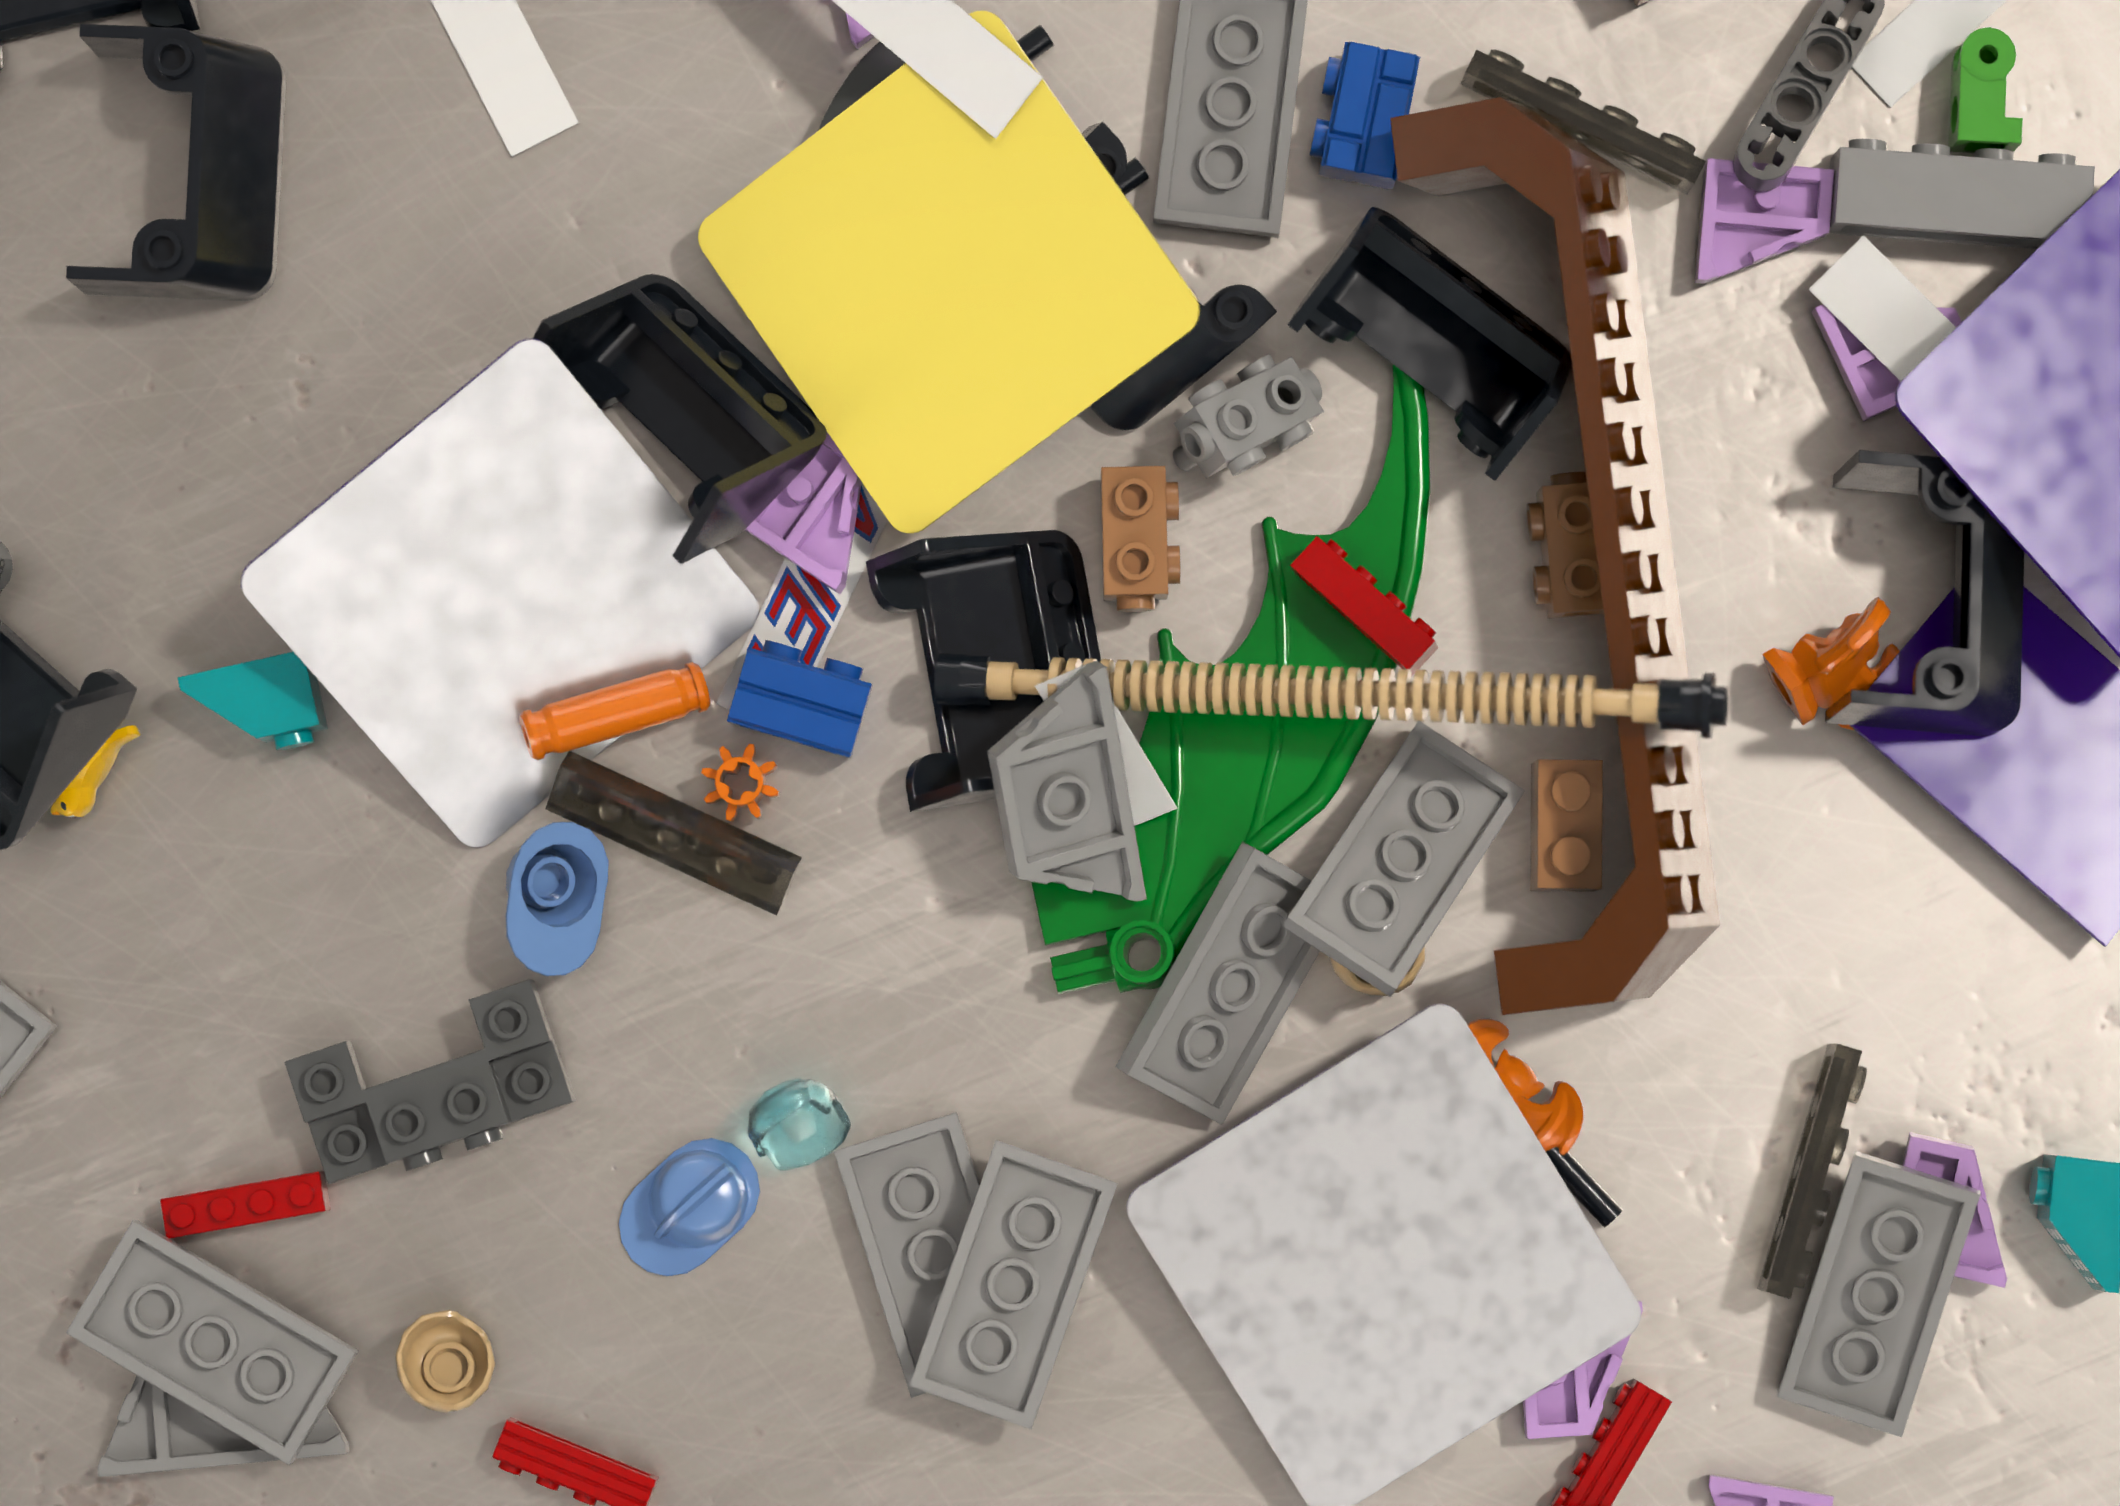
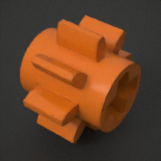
(733, 766)

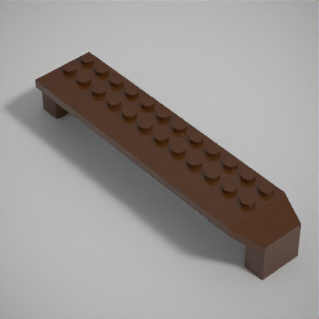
(1671, 894)

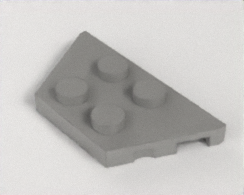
(1067, 792)
(167, 1435)

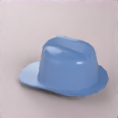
(556, 898)
(689, 1207)

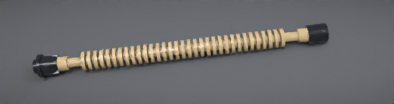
(1671, 703)

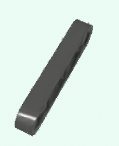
(1812, 84)

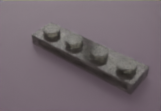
(1605, 130)
(673, 832)
(1820, 1144)

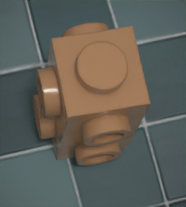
(1134, 536)
(1569, 560)

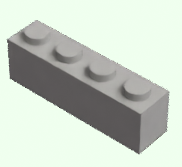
(1953, 196)

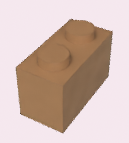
(1566, 825)

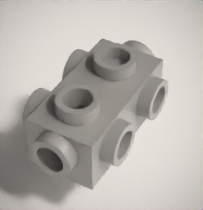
(1240, 421)

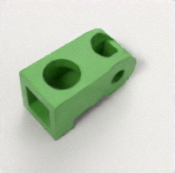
(1980, 94)

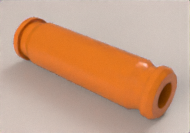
(614, 711)

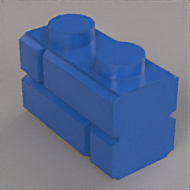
(1367, 92)
(800, 700)

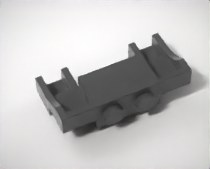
(439, 1105)

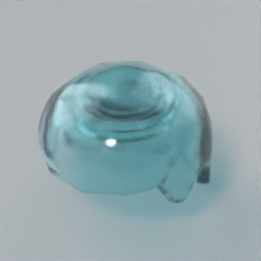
(797, 1123)

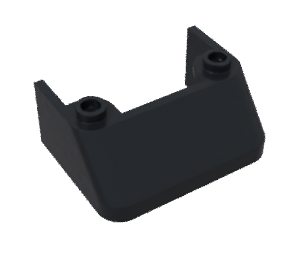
(233, 169)
(1441, 332)
(694, 393)
(1977, 680)

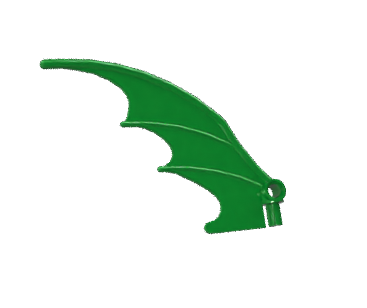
(1247, 772)

